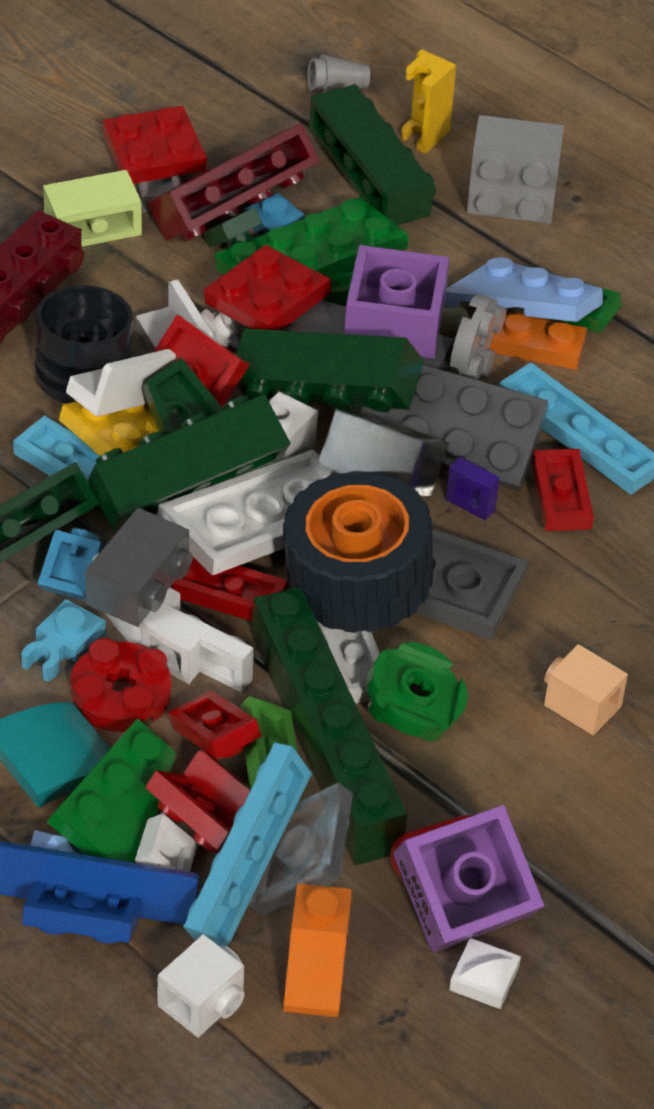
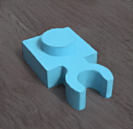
(63, 635)

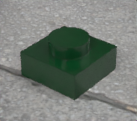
(233, 229)

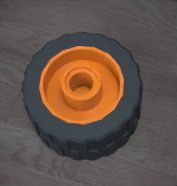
(359, 550)

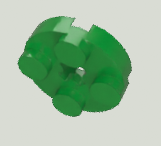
(401, 708)

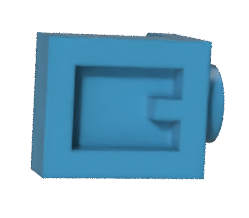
(67, 561)

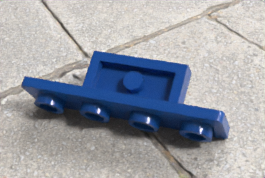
(92, 892)

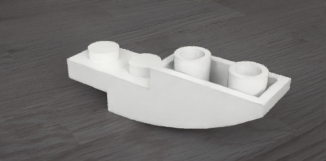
(191, 644)

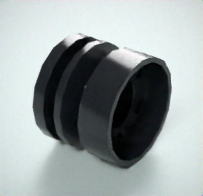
(79, 333)

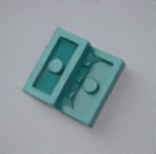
(49, 749)

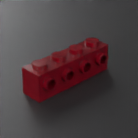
(233, 182)
(34, 265)

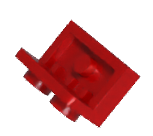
(202, 798)

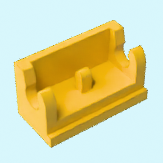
(431, 99)

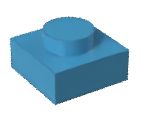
(275, 213)

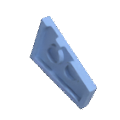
(527, 288)

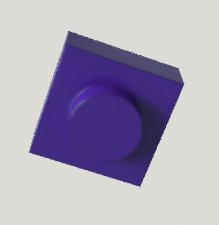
(472, 488)

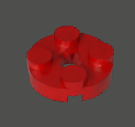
(114, 662)

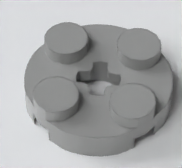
(475, 336)

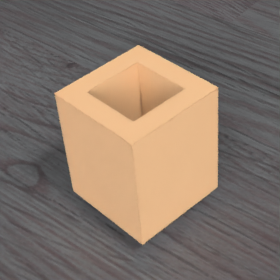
(584, 689)

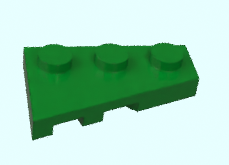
(111, 803)

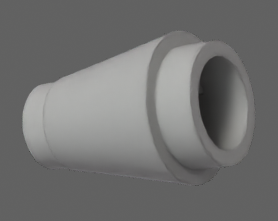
(332, 73)

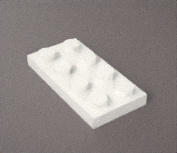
(243, 514)

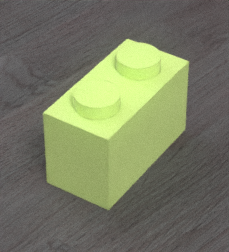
(100, 205)

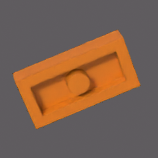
(540, 340)

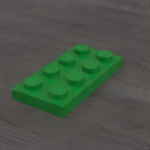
(324, 239)

